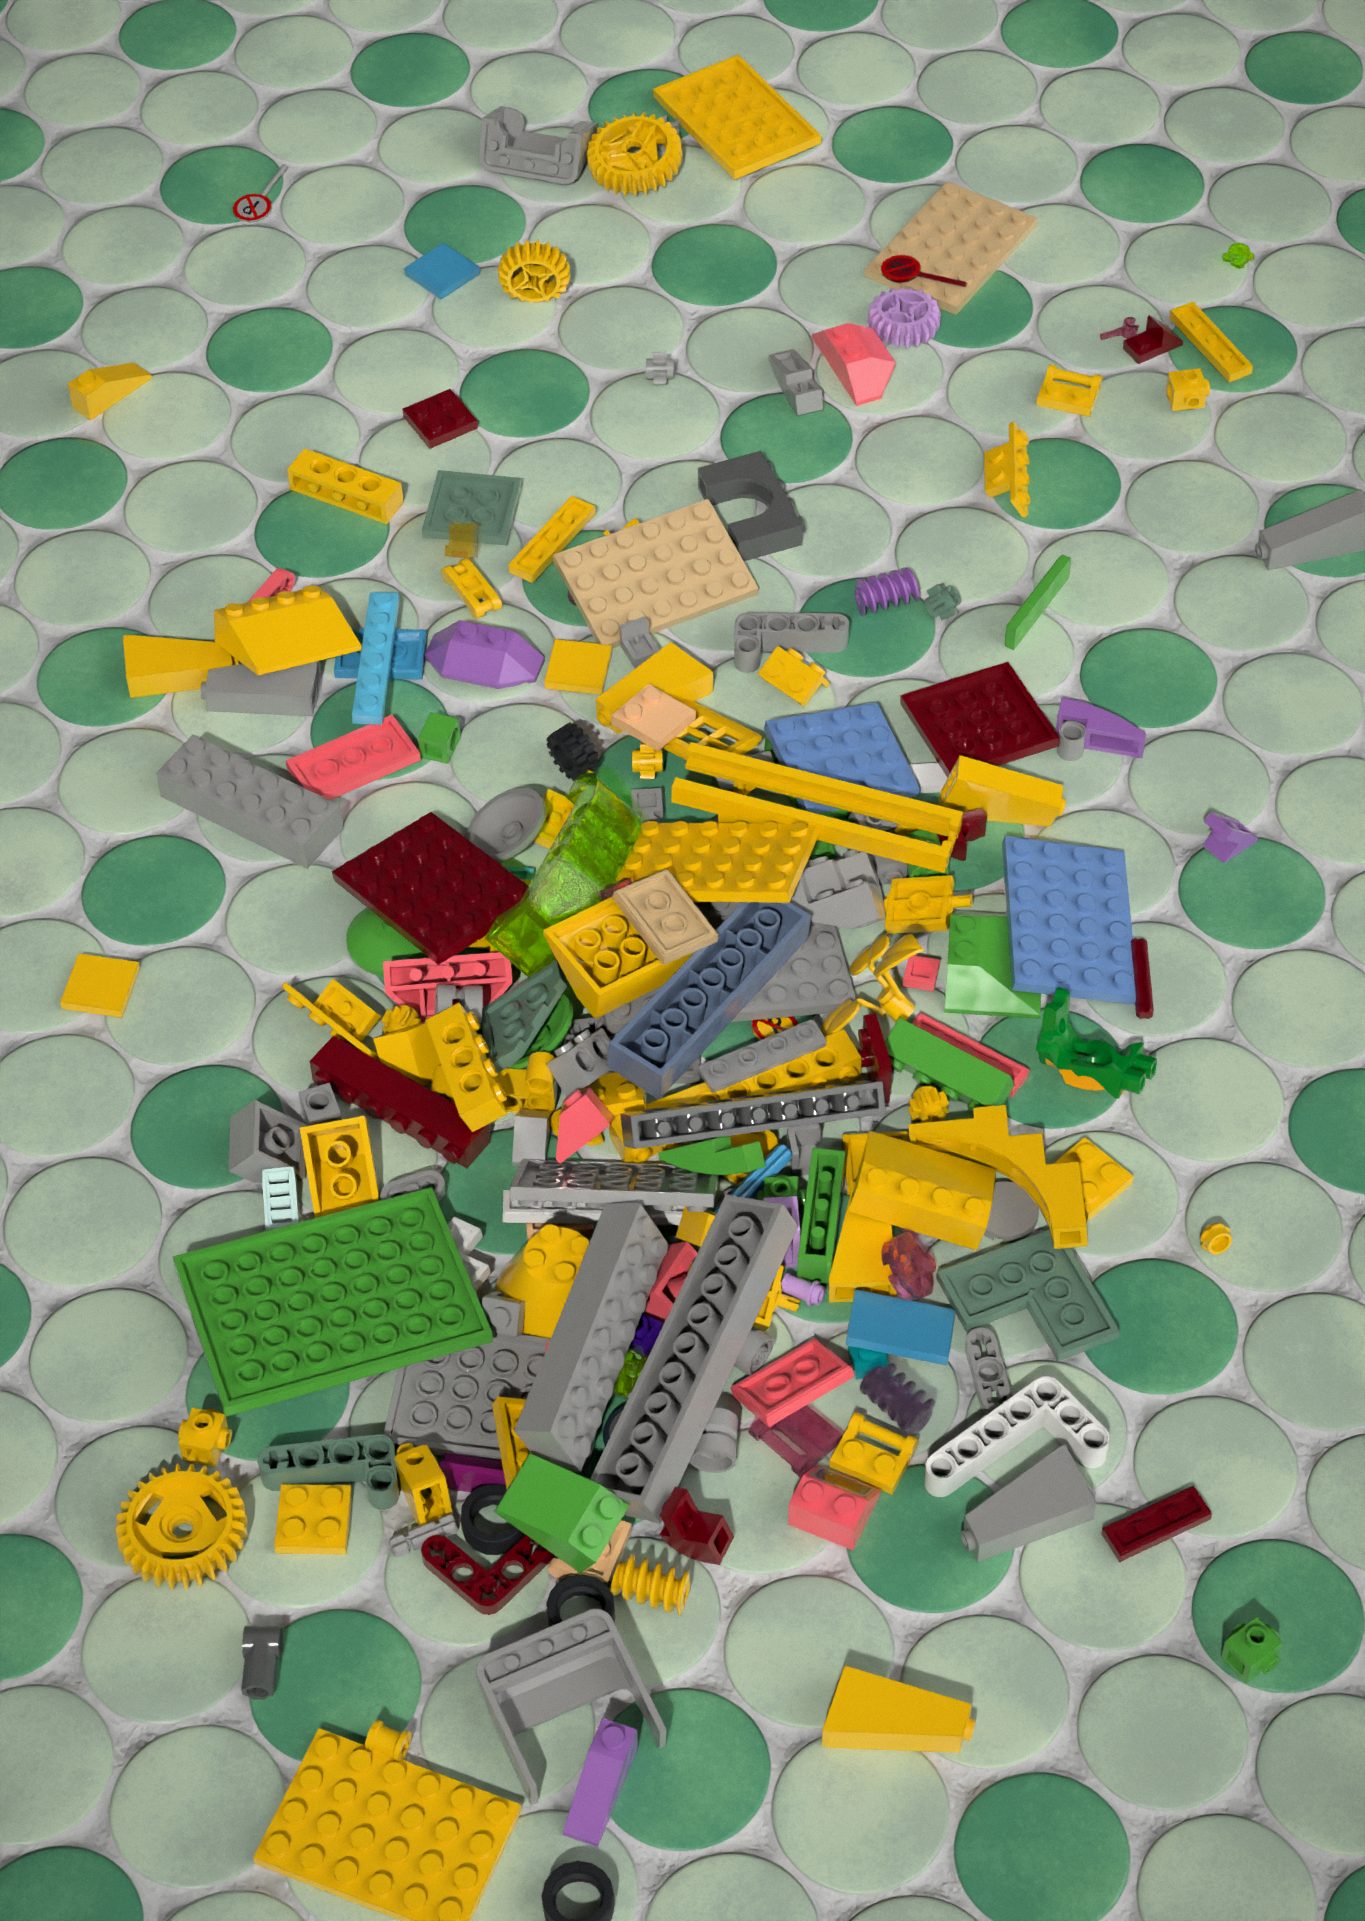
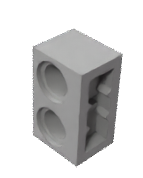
(582, 1062)

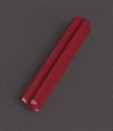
(1142, 979)

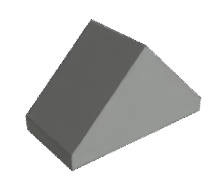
(531, 1135)

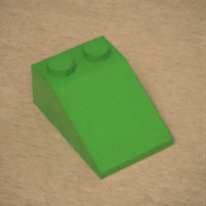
(562, 1511)

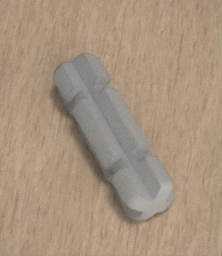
(416, 1536)

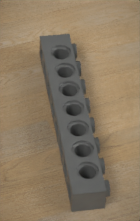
(752, 1113)

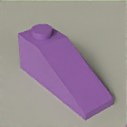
(601, 1781)

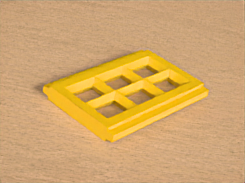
(745, 737)

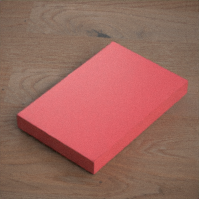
(792, 1382)

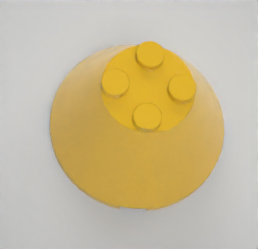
(543, 1276)

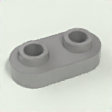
(415, 1182)

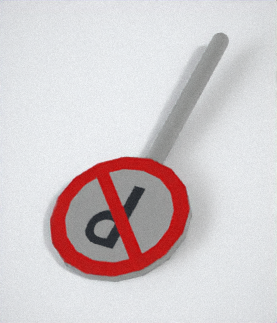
(256, 206)

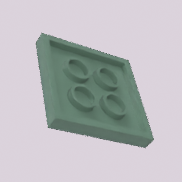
(472, 498)

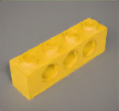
(345, 486)
(466, 1066)

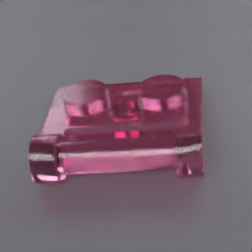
(805, 1430)

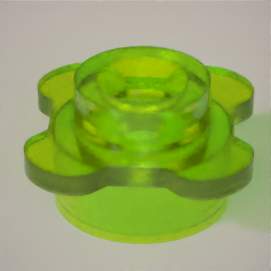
(1238, 255)

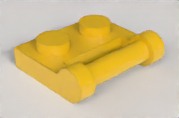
(1067, 396)
(869, 1462)

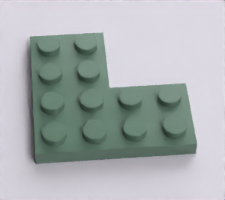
(1036, 1279)

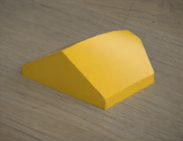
(409, 1052)

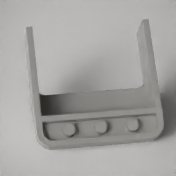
(555, 1675)

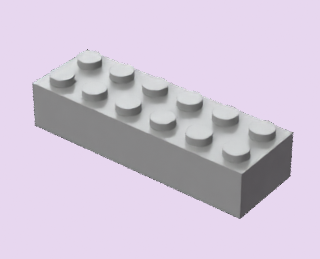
(250, 801)

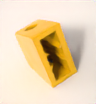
(417, 1471)

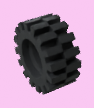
(572, 751)

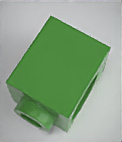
(439, 737)

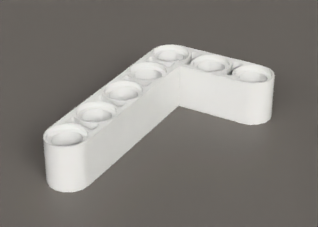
(1013, 1431)

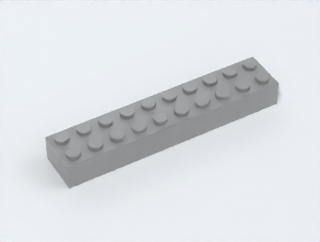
(694, 1354)

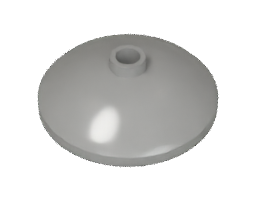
(508, 823)

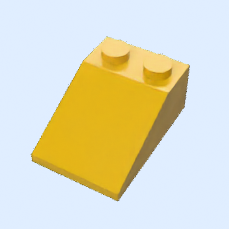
(339, 1165)

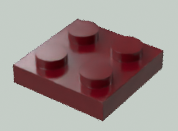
(440, 418)

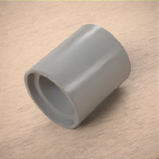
(1072, 740)

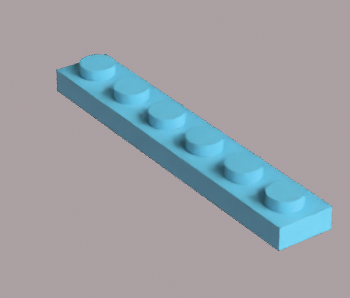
(375, 658)

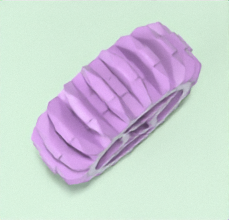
(904, 317)

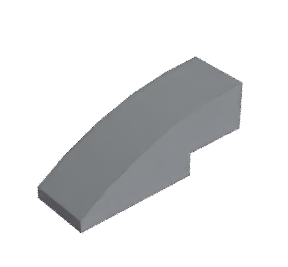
(796, 382)

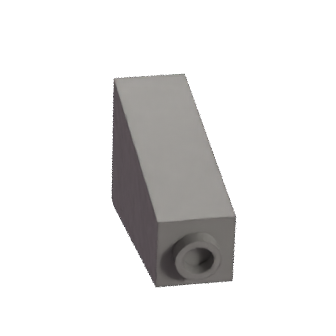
(1316, 534)
(276, 693)
(1029, 1508)

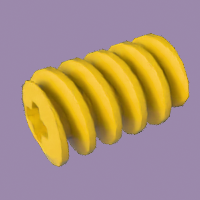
(651, 1584)

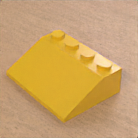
(284, 630)
(606, 958)
(923, 1190)

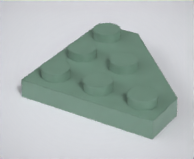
(518, 1015)

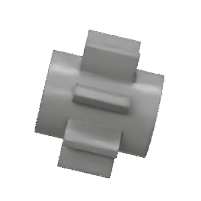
(659, 368)

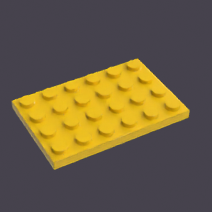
(736, 116)
(724, 859)
(387, 1833)

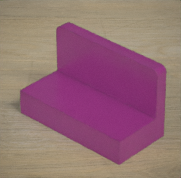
(471, 1472)

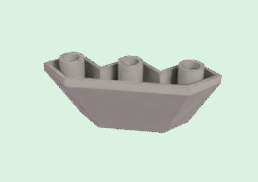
(841, 891)

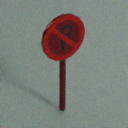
(905, 268)

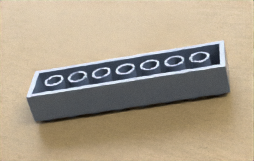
(706, 994)

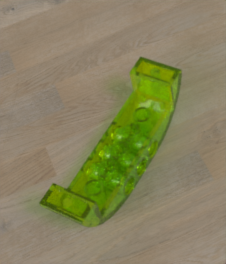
(576, 868)

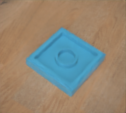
(442, 271)

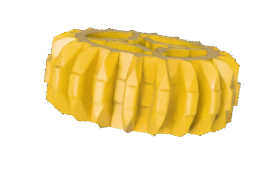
(535, 266)

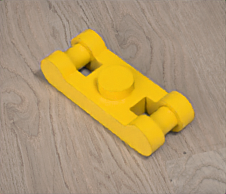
(470, 587)

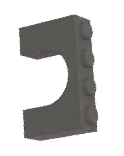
(754, 479)

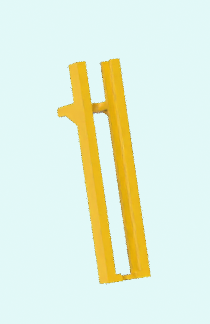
(754, 773)

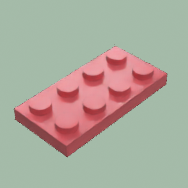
(354, 759)

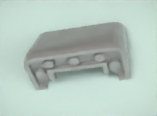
(530, 154)

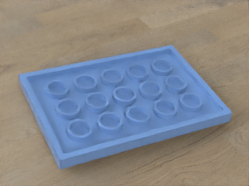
(1068, 920)

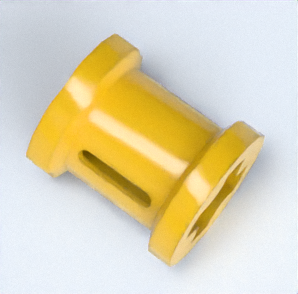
(388, 1740)

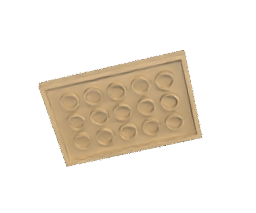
(956, 238)
(657, 571)

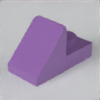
(1227, 837)

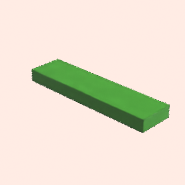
(1037, 602)

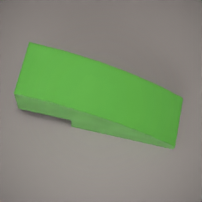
(716, 1157)

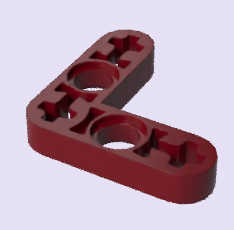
(481, 1579)

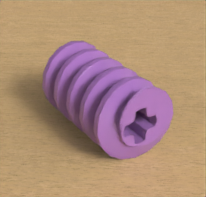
(885, 588)

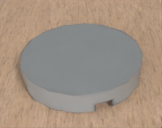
(1011, 1213)

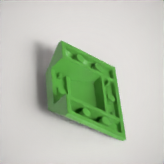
(980, 969)

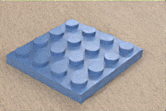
(844, 745)

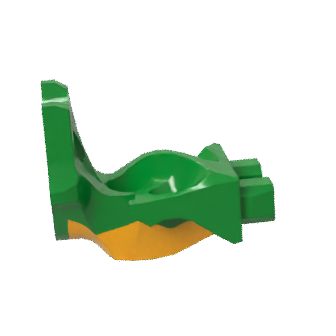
(1102, 1067)

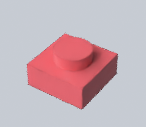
(921, 973)

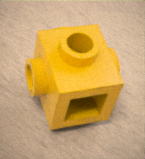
(1187, 389)
(204, 1436)

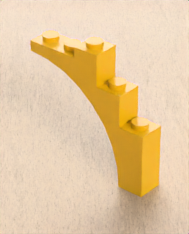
(1020, 1158)

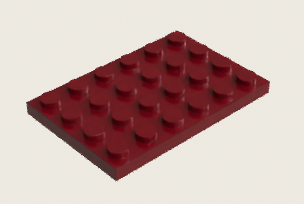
(432, 886)

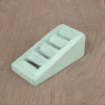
(277, 1182)

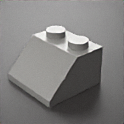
(264, 1140)

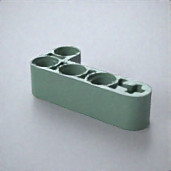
(275, 1465)

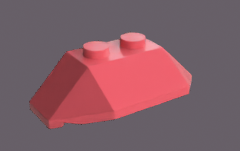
(857, 360)
(415, 980)

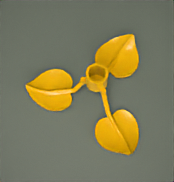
(891, 998)

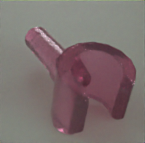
(1127, 330)

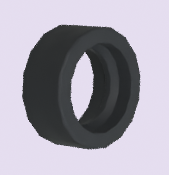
(486, 1543)
(578, 1586)
(578, 1872)

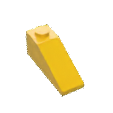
(105, 386)

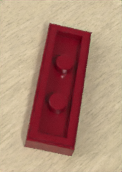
(1156, 1523)

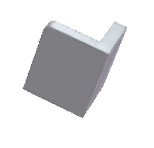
(800, 1142)

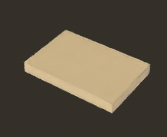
(665, 916)

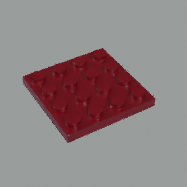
(980, 718)

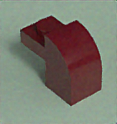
(694, 1532)

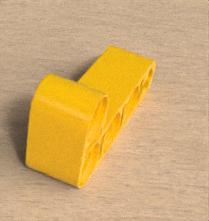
(523, 1088)

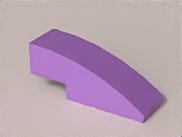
(1103, 729)

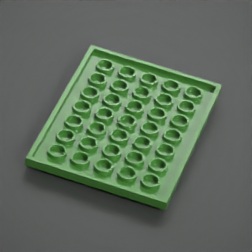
(330, 1301)

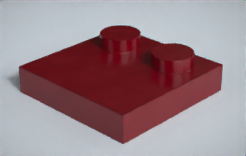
(874, 1053)

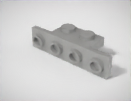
(762, 1056)

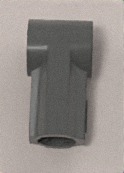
(260, 1652)

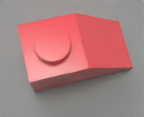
(580, 1121)

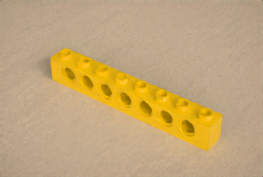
(826, 1066)

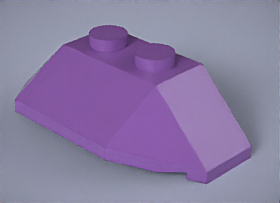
(483, 655)

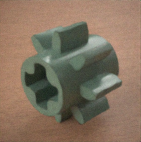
(942, 601)

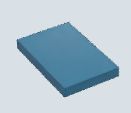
(406, 656)
(900, 1327)

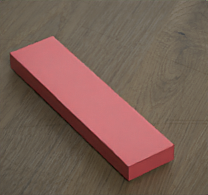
(1015, 1070)

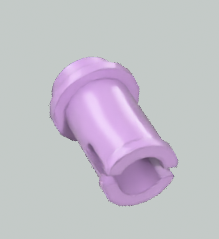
(802, 1289)

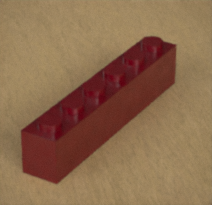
(398, 1101)

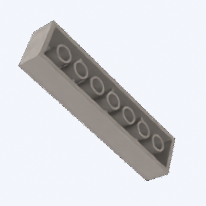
(592, 1336)

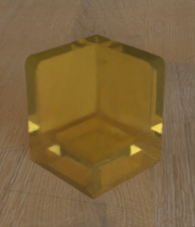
(462, 540)

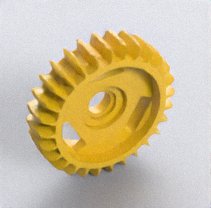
(638, 171)
(181, 1503)

